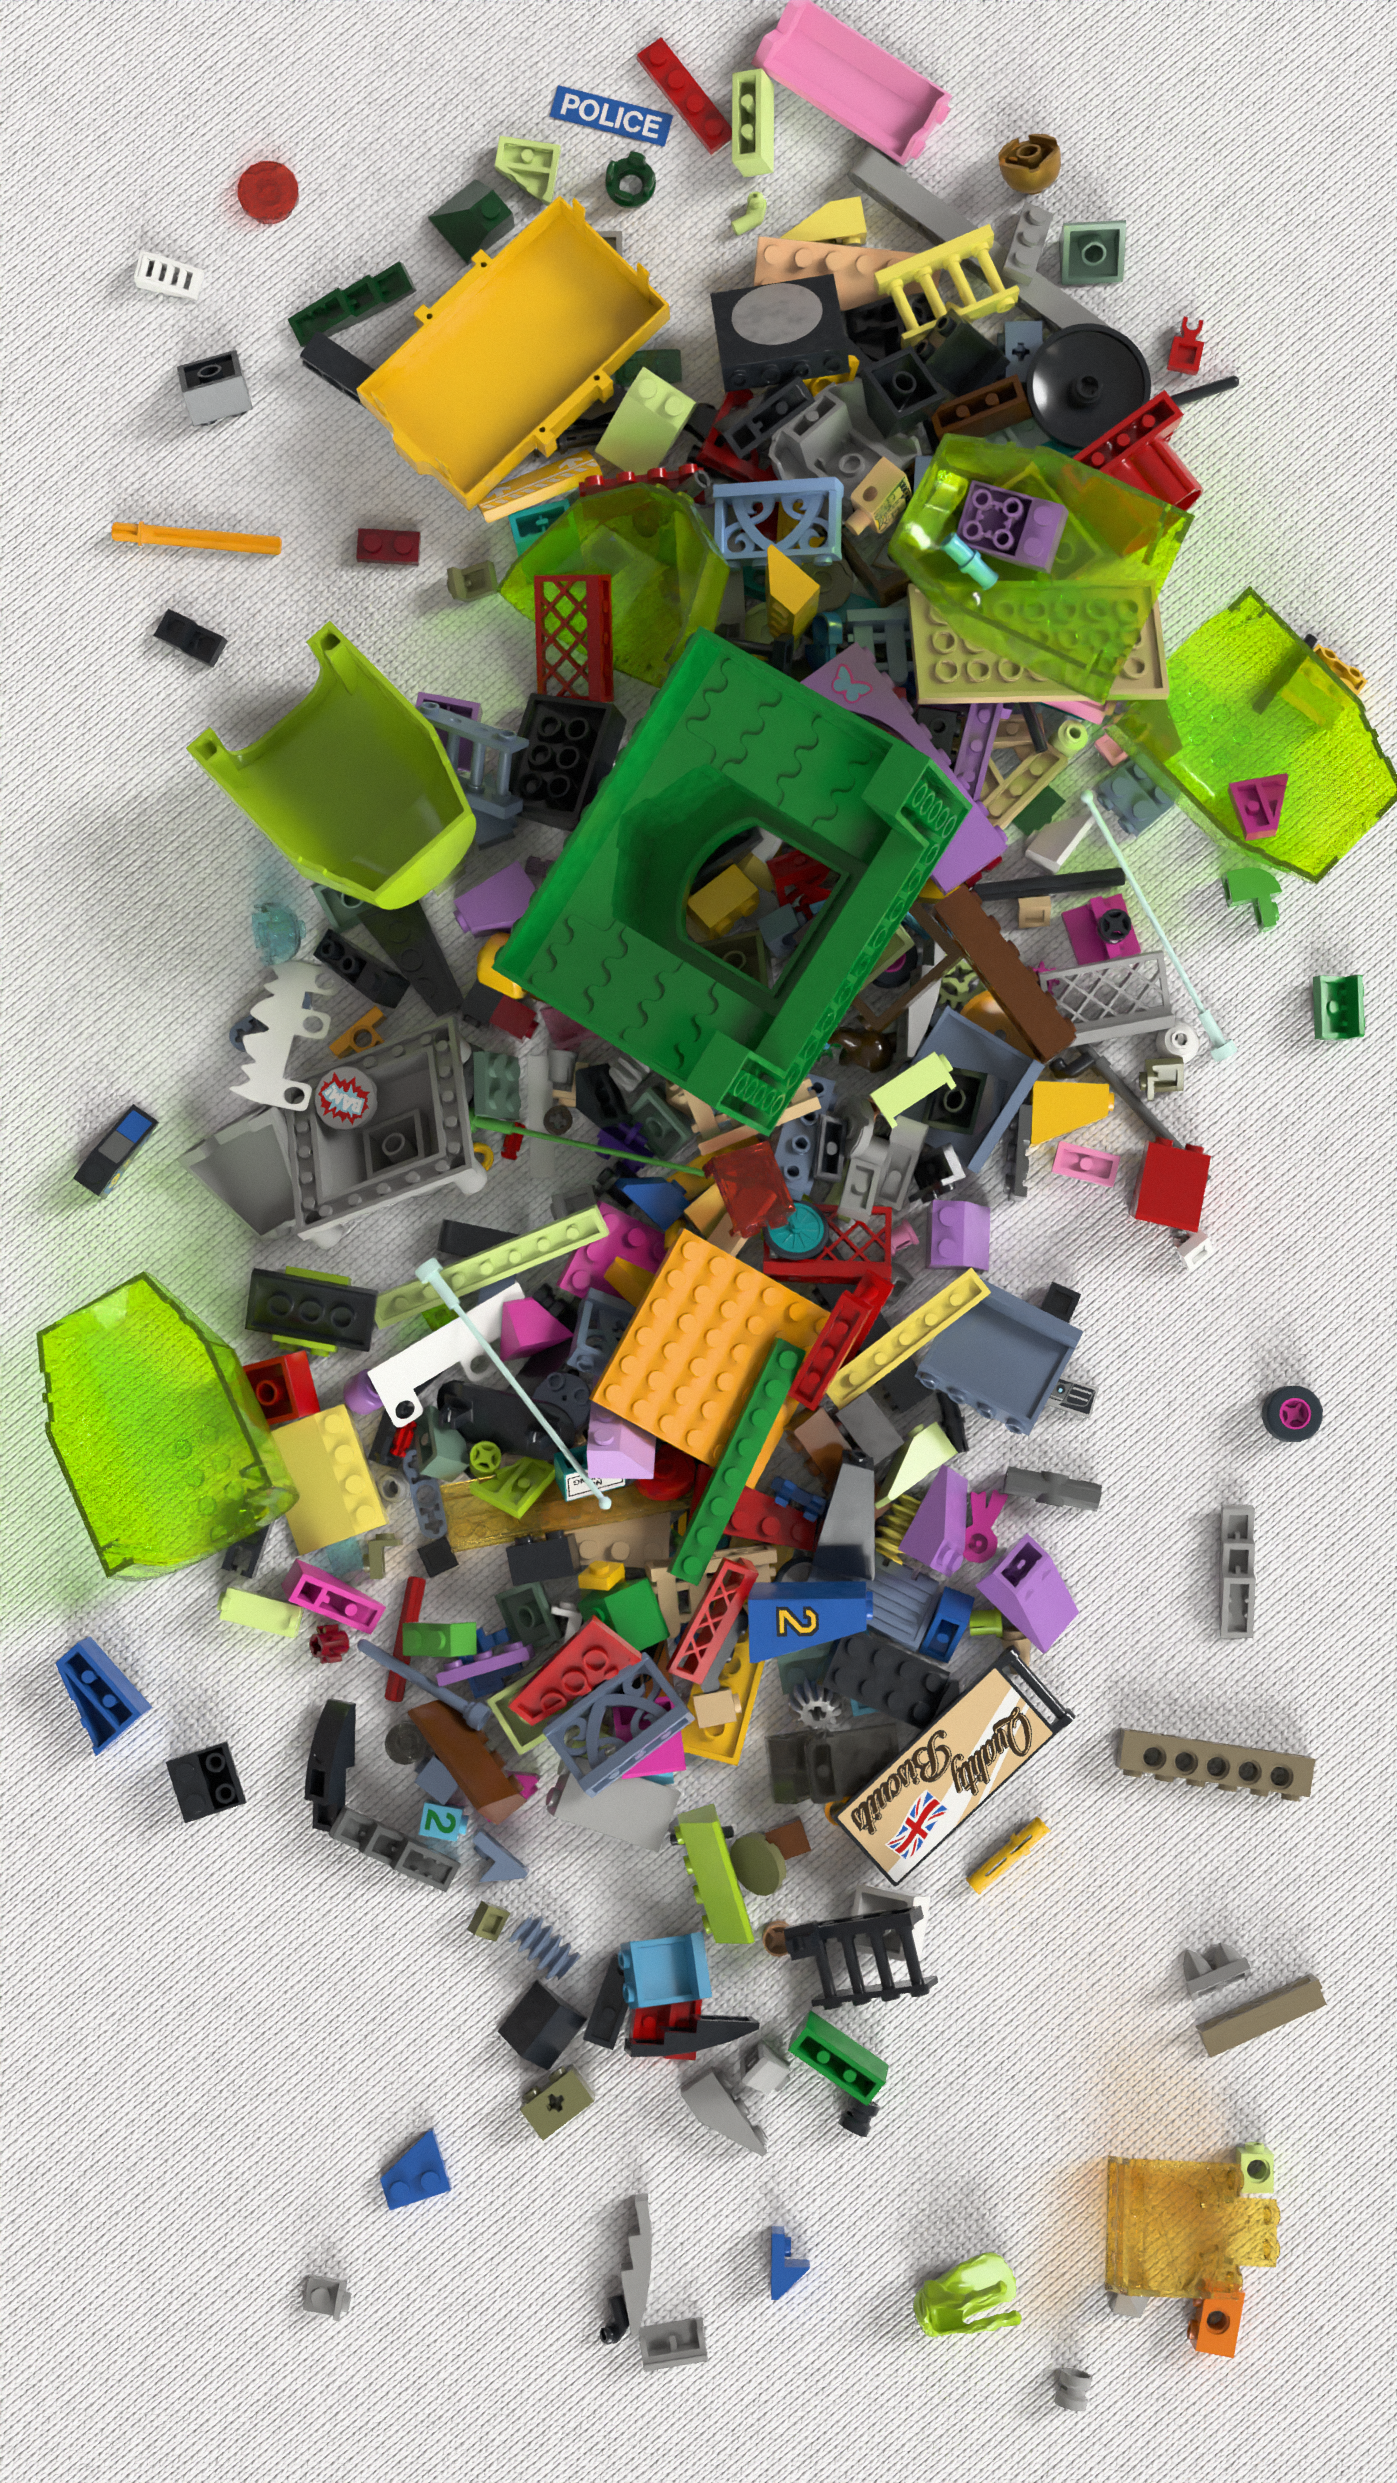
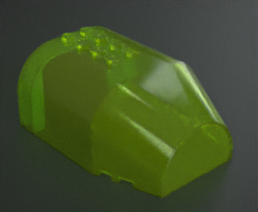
(1102, 582)
(1256, 706)
(157, 1432)

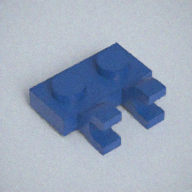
(786, 1491)
(493, 1680)

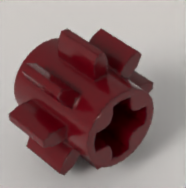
(329, 1643)

